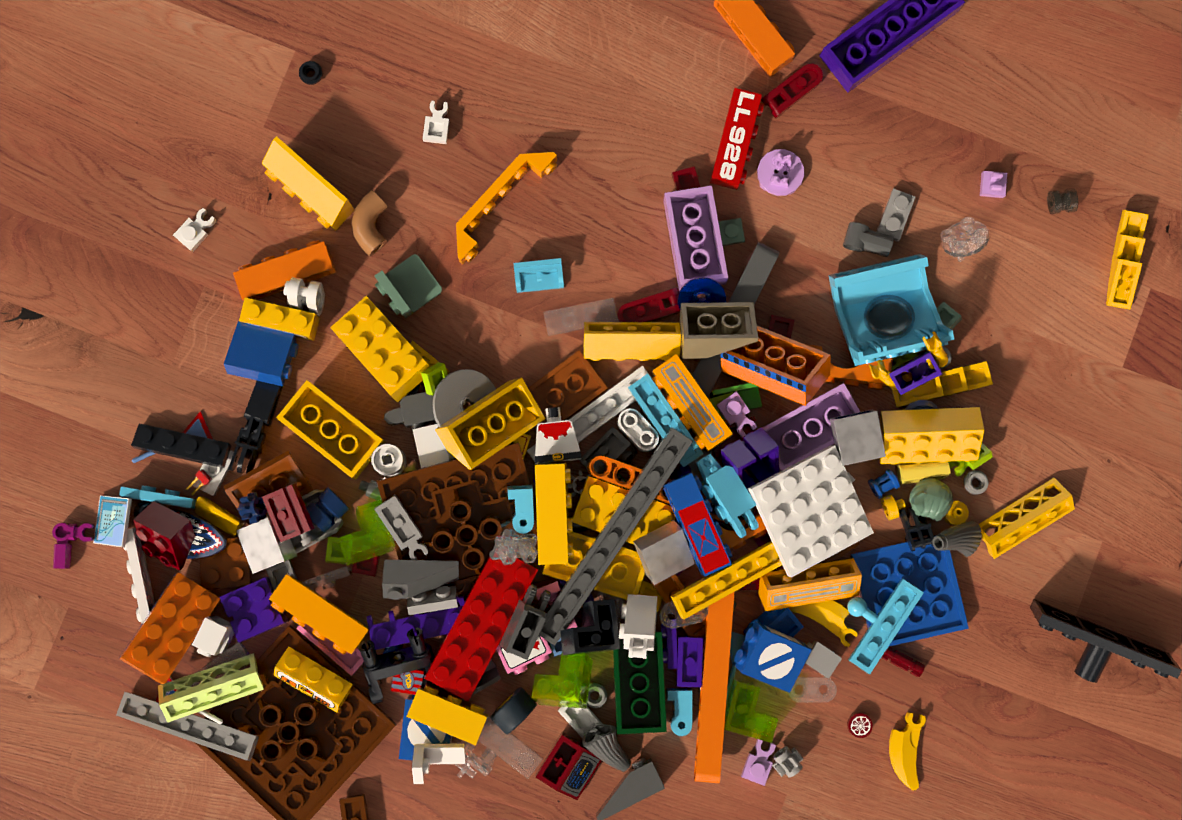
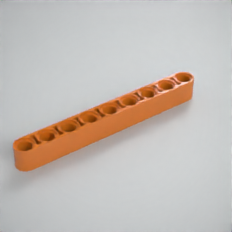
(713, 691)

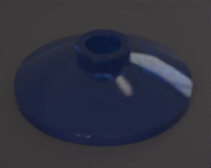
(702, 285)

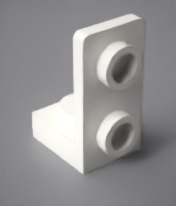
(435, 754)

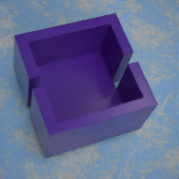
(755, 453)
(252, 610)

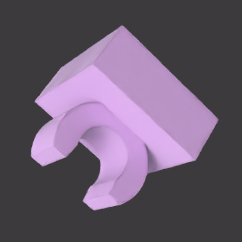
(993, 184)

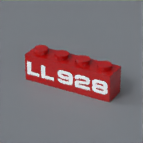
(735, 139)

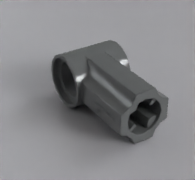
(861, 239)

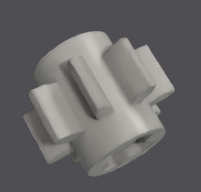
(580, 478)
(787, 762)

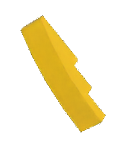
(1126, 259)
(947, 384)

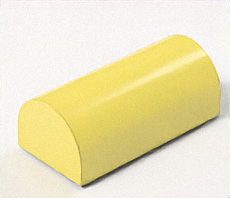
(914, 473)

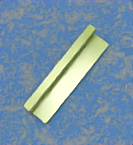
(210, 691)

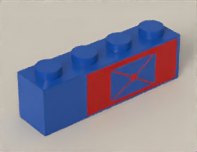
(697, 524)

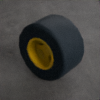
(513, 710)

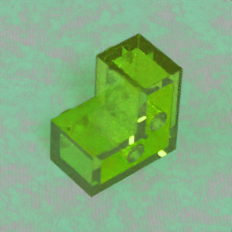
(372, 539)
(567, 688)
(742, 716)

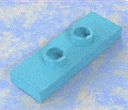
(149, 494)

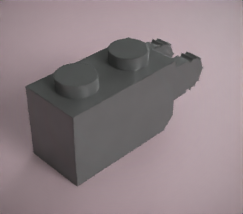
(414, 411)
(525, 624)

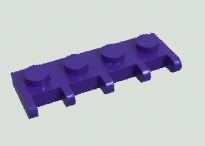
(395, 631)

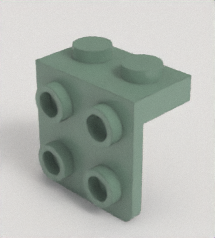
(408, 286)

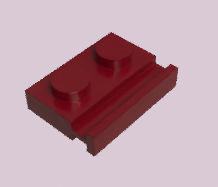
(288, 512)

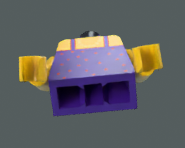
(916, 370)

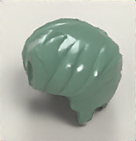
(931, 499)

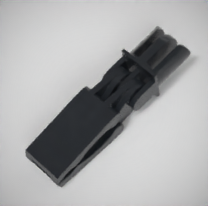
(260, 411)

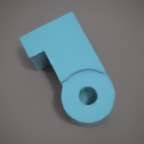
(524, 515)
(682, 710)

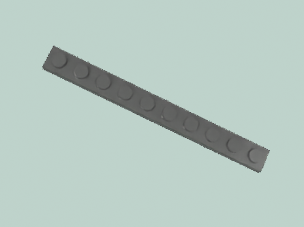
(614, 534)

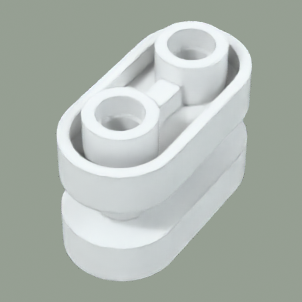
(310, 296)
(637, 430)

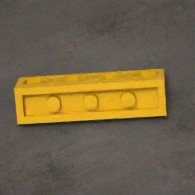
(1029, 520)

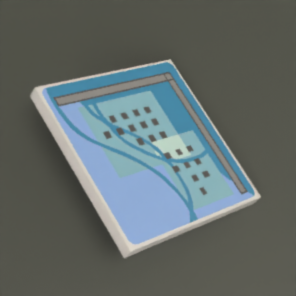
(112, 521)

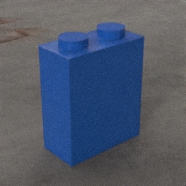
(261, 354)

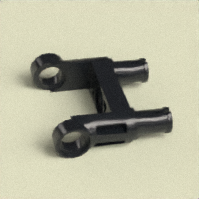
(382, 666)

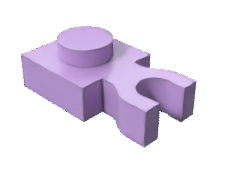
(734, 410)
(757, 765)

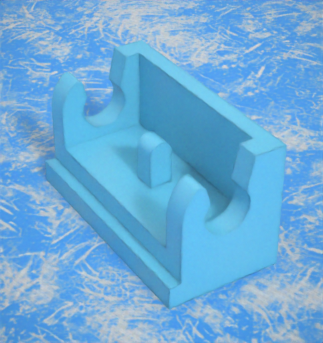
(538, 275)

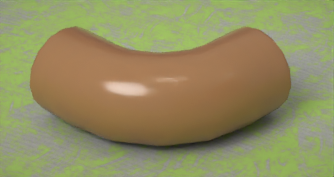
(364, 223)

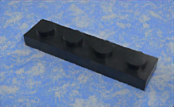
(181, 445)

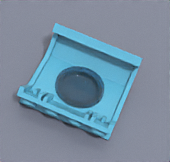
(886, 309)

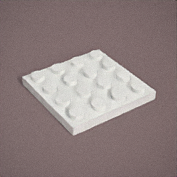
(811, 510)

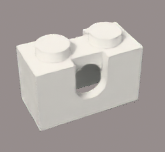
(213, 636)

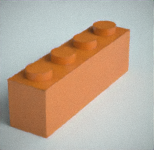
(757, 33)
(272, 273)

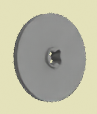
(458, 389)

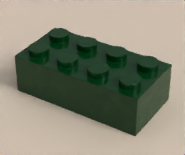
(639, 690)

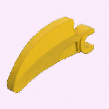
(830, 615)
(904, 750)

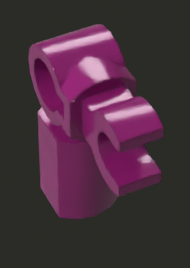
(63, 534)

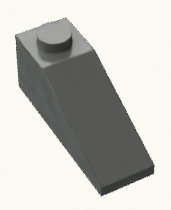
(413, 577)
(636, 785)

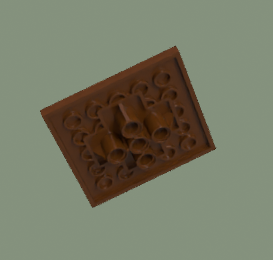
(430, 501)
(295, 782)

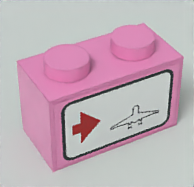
(517, 664)

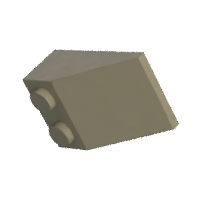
(716, 328)

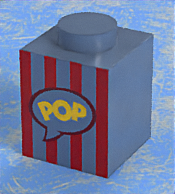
(409, 681)

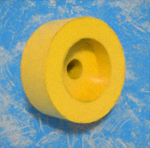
(892, 507)
(954, 518)

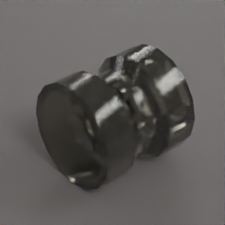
(1062, 201)

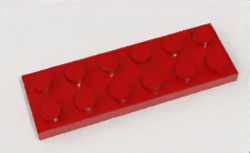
(480, 626)

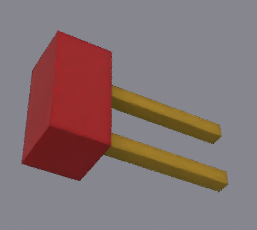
(203, 477)

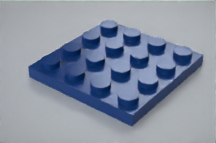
(929, 570)

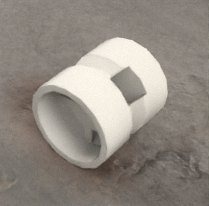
(388, 460)

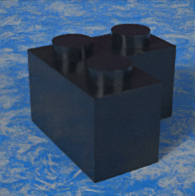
(597, 632)

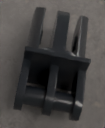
(915, 527)

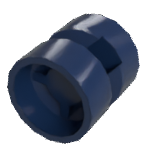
(326, 509)

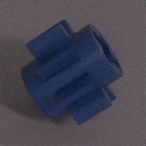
(252, 508)

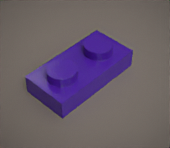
(670, 652)
(689, 661)

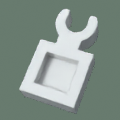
(436, 127)
(192, 233)

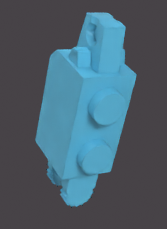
(727, 494)

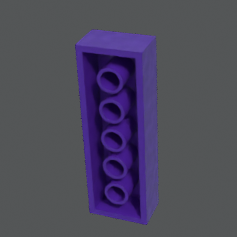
(884, 37)

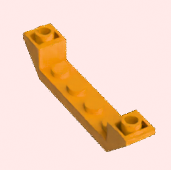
(540, 163)

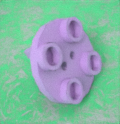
(782, 161)

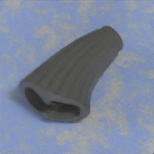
(961, 537)
(603, 743)

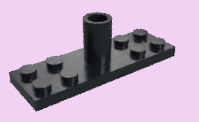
(1102, 644)

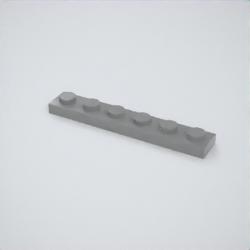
(189, 727)

